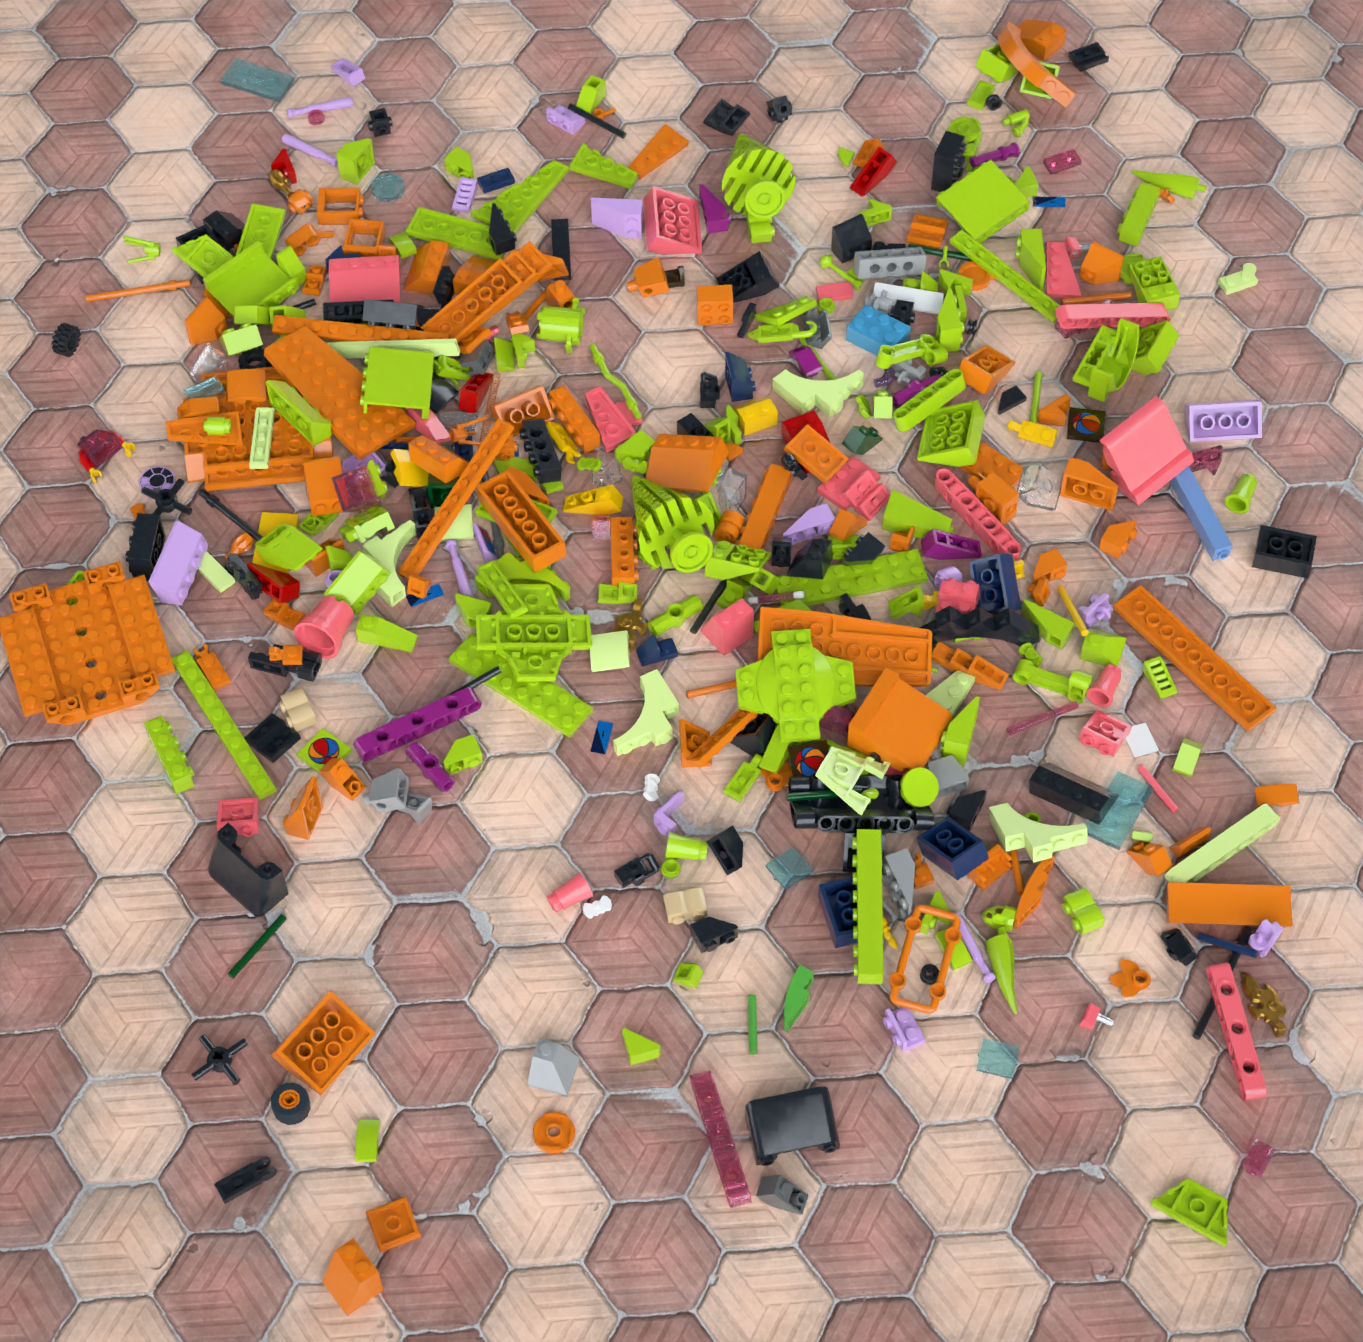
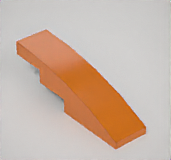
(982, 670)
(1033, 892)

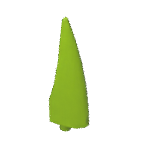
(1176, 183)
(1002, 961)

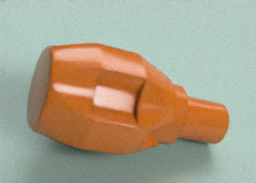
(241, 544)

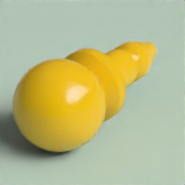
(887, 935)

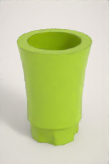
(1241, 495)
(685, 848)

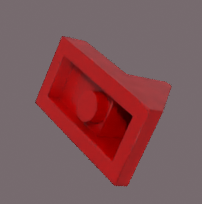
(284, 164)

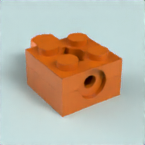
(995, 495)

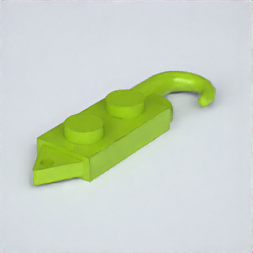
(784, 332)

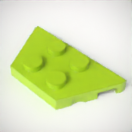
(202, 255)
(1197, 1209)

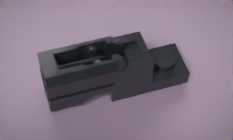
(311, 661)

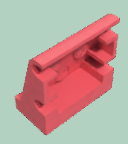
(1145, 451)

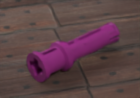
(1001, 154)

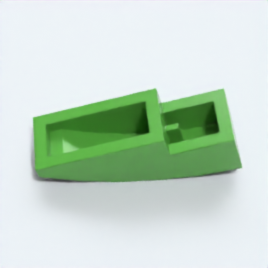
(797, 996)

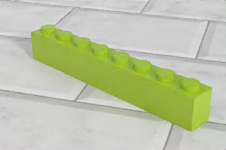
(869, 907)

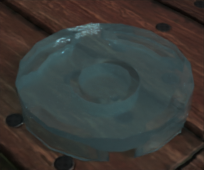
(388, 187)

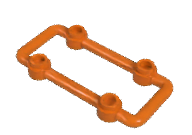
(937, 990)

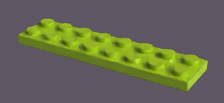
(883, 574)
(539, 698)

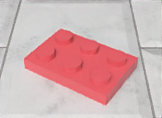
(842, 479)

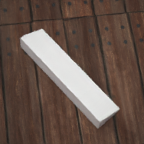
(923, 300)

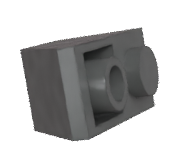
(782, 1194)

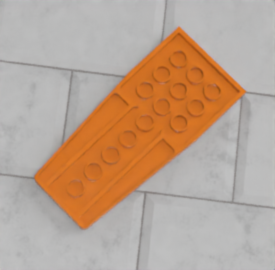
(336, 392)
(863, 642)

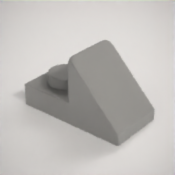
(418, 806)

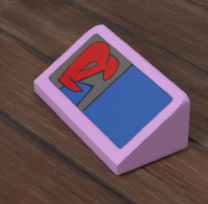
(484, 543)

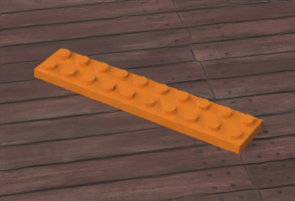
(1194, 658)

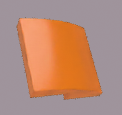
(927, 231)
(246, 385)

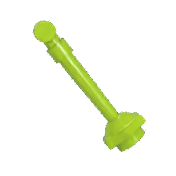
(826, 261)

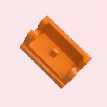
(992, 868)

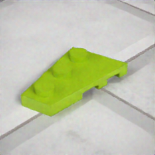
(786, 312)

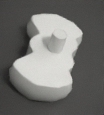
(651, 787)
(597, 907)

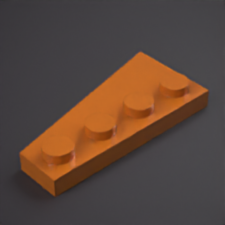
(659, 150)
(193, 430)

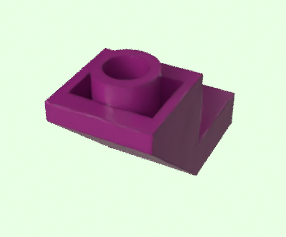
(806, 360)

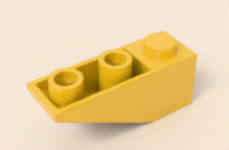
(597, 501)

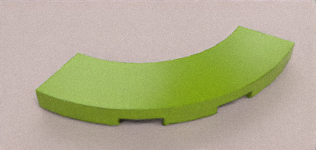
(524, 465)

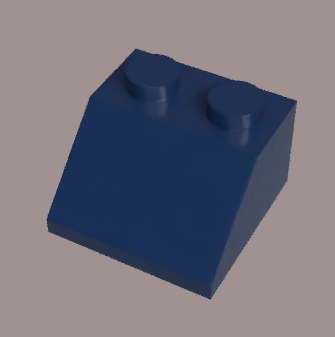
(738, 378)

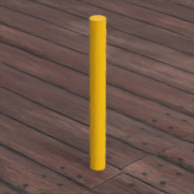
(1072, 610)

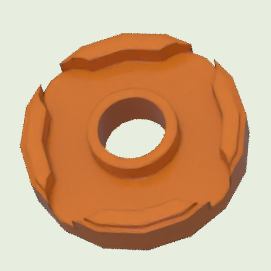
(558, 1143)

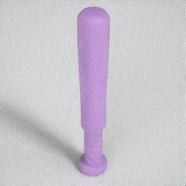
(325, 106)
(306, 148)
(461, 576)
(974, 951)

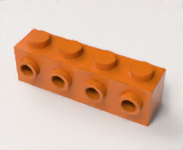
(574, 419)
(623, 549)

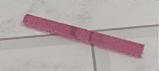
(1042, 718)

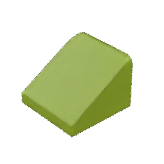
(688, 974)

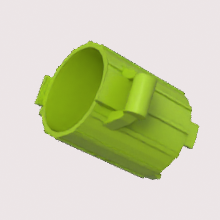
(562, 324)

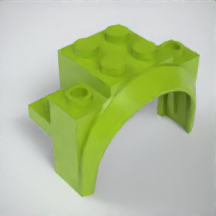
(1105, 369)

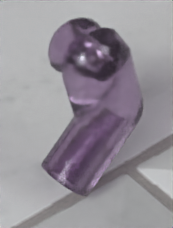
(887, 378)

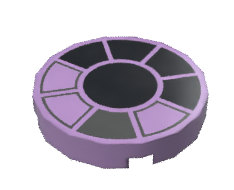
(157, 479)

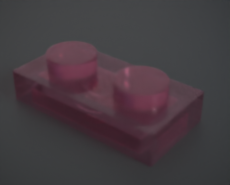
(1062, 161)

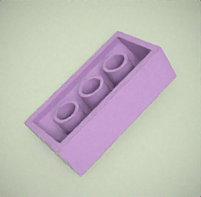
(1223, 420)
(178, 564)

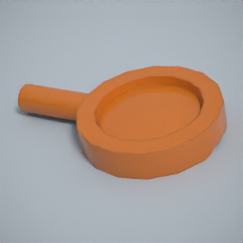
(979, 275)

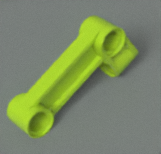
(924, 347)
(1074, 687)

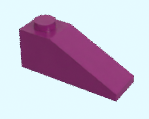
(713, 211)
(947, 546)

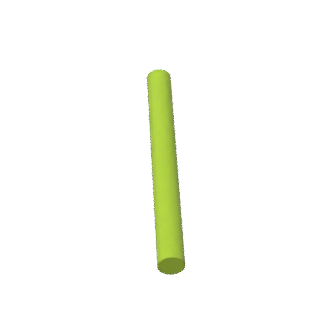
(826, 370)
(1036, 397)

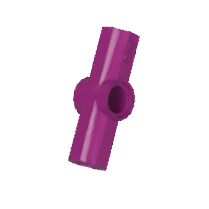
(915, 387)
(423, 760)

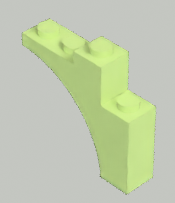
(826, 395)
(387, 553)
(653, 723)
(1037, 838)

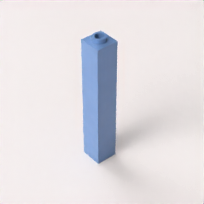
(1201, 515)

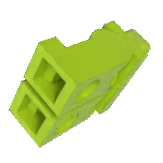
(366, 524)

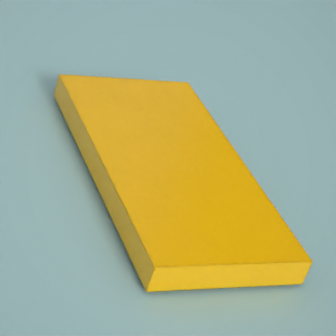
(267, 524)

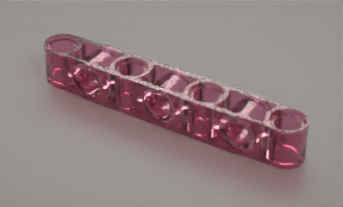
(723, 1150)

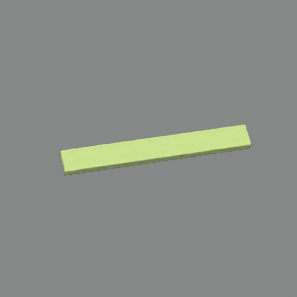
(357, 349)

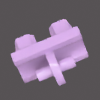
(1098, 610)
(1265, 937)

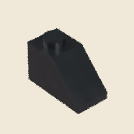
(967, 808)
(728, 849)

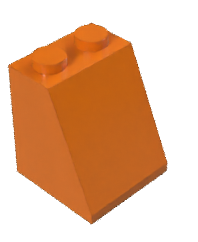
(320, 487)
(352, 1277)

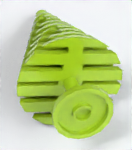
(757, 179)
(671, 522)

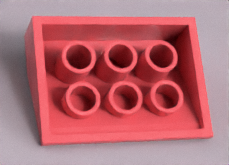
(671, 223)
(365, 279)

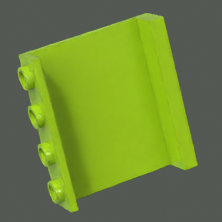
(983, 201)
(250, 281)
(398, 379)

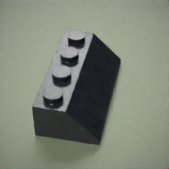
(1072, 792)

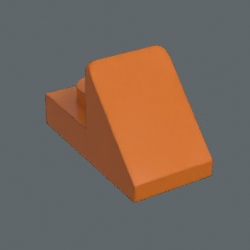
(1054, 413)
(846, 525)

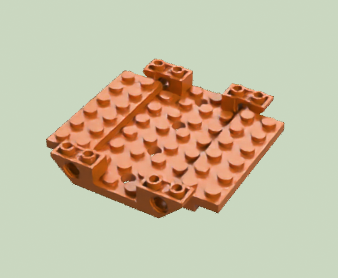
(228, 465)
(52, 659)

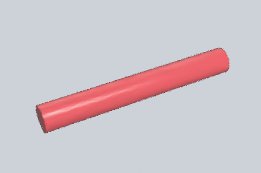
(1157, 788)

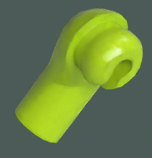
(870, 793)

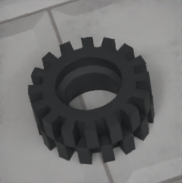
(66, 339)
(253, 355)

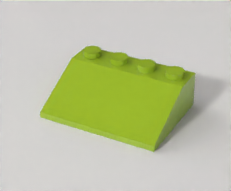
(952, 435)

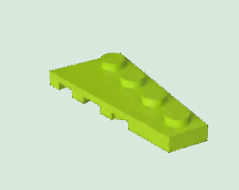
(594, 165)

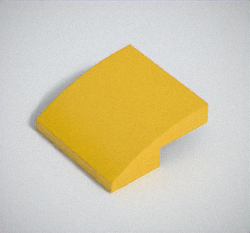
(406, 471)

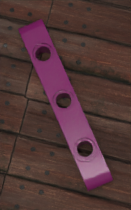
(405, 731)

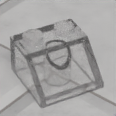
(1039, 486)
(731, 489)

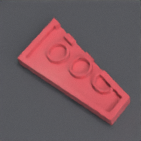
(1059, 273)
(608, 419)

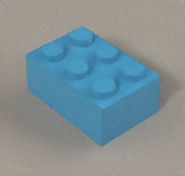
(874, 328)

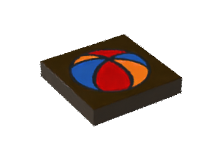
(1085, 424)
(807, 758)

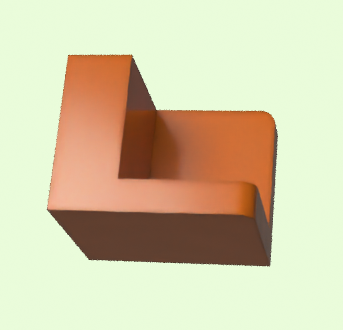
(901, 541)

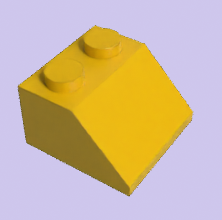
(756, 415)

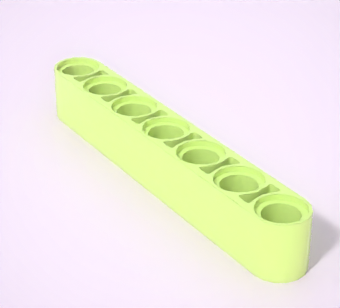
(1224, 846)

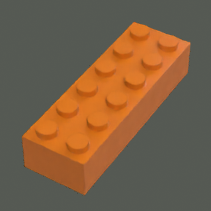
(521, 521)

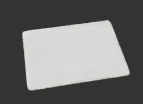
(1141, 740)

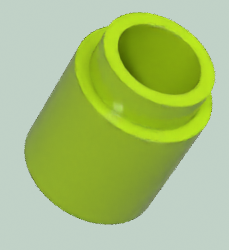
(217, 425)

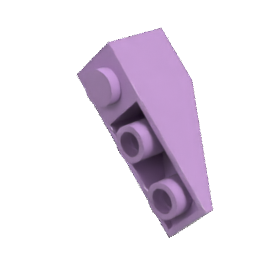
(811, 524)

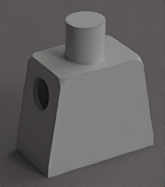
(949, 774)
(388, 791)

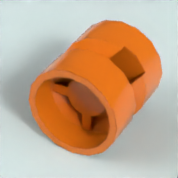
(729, 526)

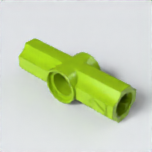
(667, 619)

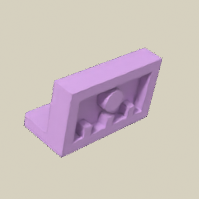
(565, 119)
(904, 1029)

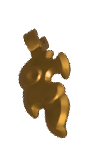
(632, 622)
(1271, 1007)

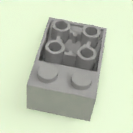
(899, 877)

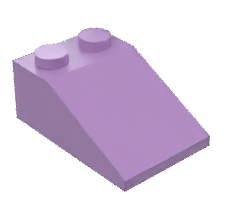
(618, 216)

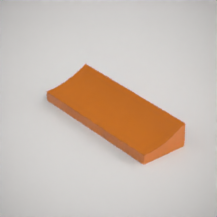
(1228, 904)

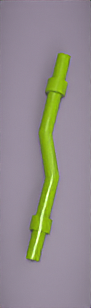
(630, 401)

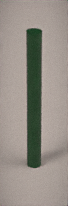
(939, 252)
(815, 795)
(257, 946)

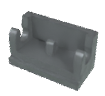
(823, 333)
(479, 358)

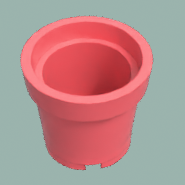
(325, 627)

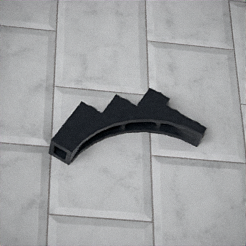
(979, 623)

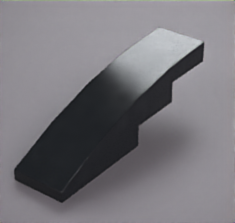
(561, 243)
(420, 508)

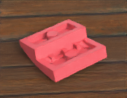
(866, 495)

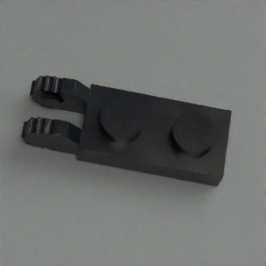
(244, 576)
(244, 1180)

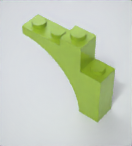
(521, 573)

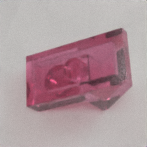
(1207, 458)
(601, 527)

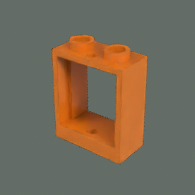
(339, 195)
(359, 226)

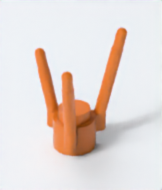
(459, 434)

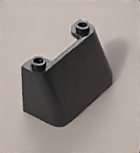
(252, 887)
(791, 1124)

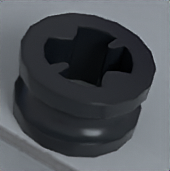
(993, 102)
(971, 328)
(929, 979)

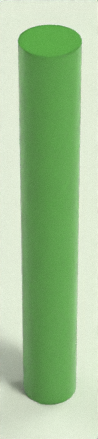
(752, 1021)

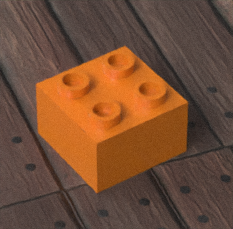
(714, 304)

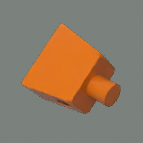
(650, 279)
(559, 295)

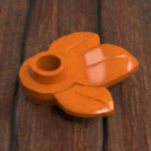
(781, 777)
(1128, 978)

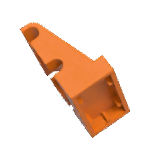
(898, 723)

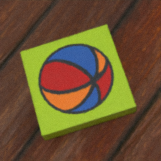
(322, 749)

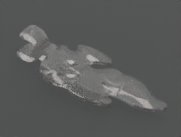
(610, 469)

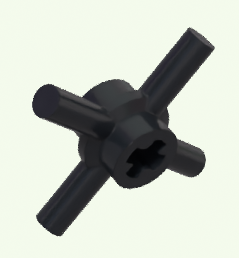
(167, 499)
(222, 1065)

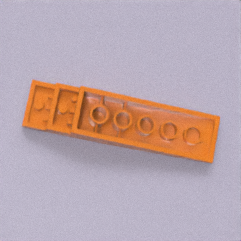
(490, 293)

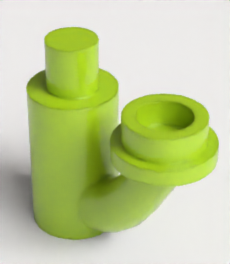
(1016, 118)

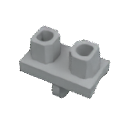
(882, 303)
(906, 373)

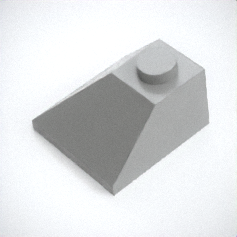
(552, 1068)

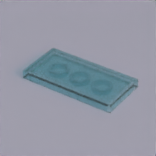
(257, 80)
(1123, 813)

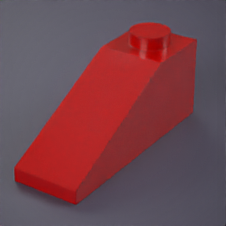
(874, 172)
(474, 392)
(276, 583)

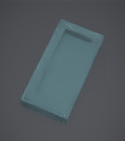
(207, 388)

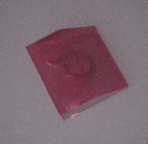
(356, 490)

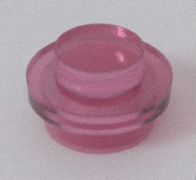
(316, 117)

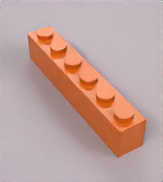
(765, 507)

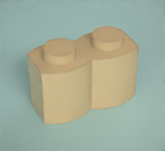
(298, 710)
(685, 905)

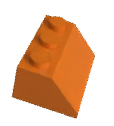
(427, 267)
(523, 406)
(436, 459)

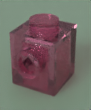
(1258, 1158)

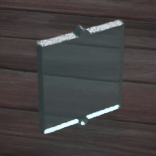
(789, 868)
(998, 1058)

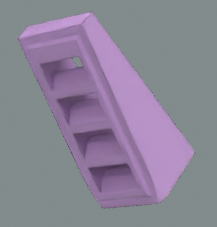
(350, 72)
(468, 185)

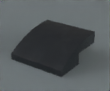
(726, 117)
(441, 393)
(272, 738)

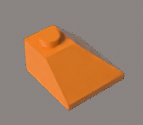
(1101, 265)
(205, 323)

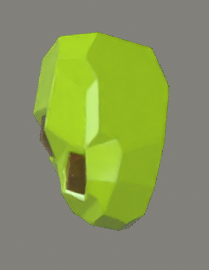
(1000, 917)

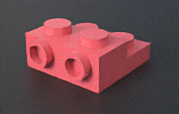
(958, 595)
(1104, 733)
(240, 814)

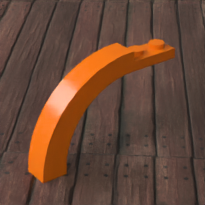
(1028, 66)

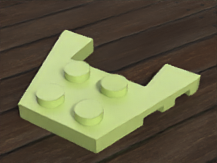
(841, 771)

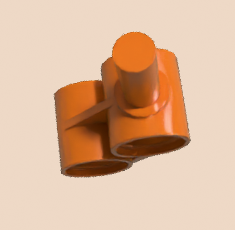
(306, 236)

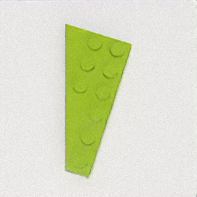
(524, 198)

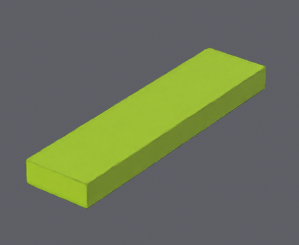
(502, 589)

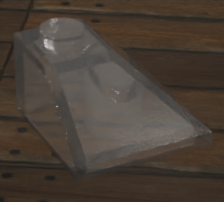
(208, 360)

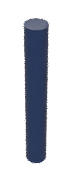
(1227, 945)

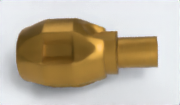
(279, 181)

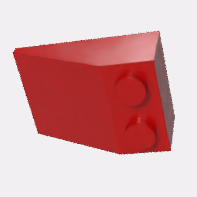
(793, 426)

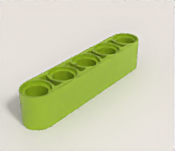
(929, 400)

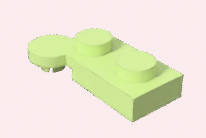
(1239, 280)

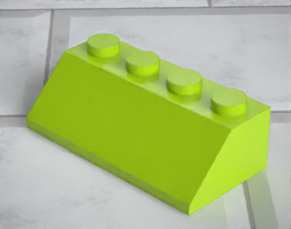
(298, 412)

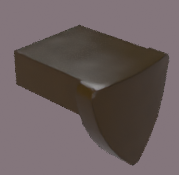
(676, 277)

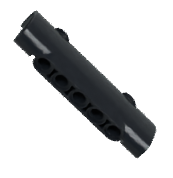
(885, 813)

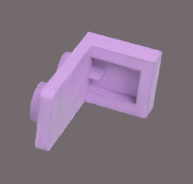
(661, 815)

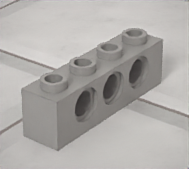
(881, 258)

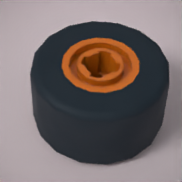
(296, 1109)

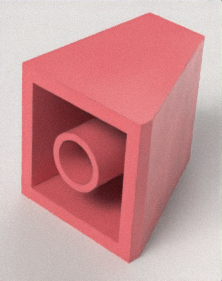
(730, 627)

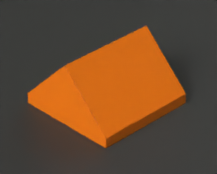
(320, 562)
(690, 739)

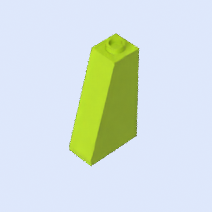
(906, 513)

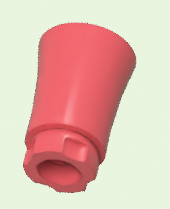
(1104, 687)
(570, 893)

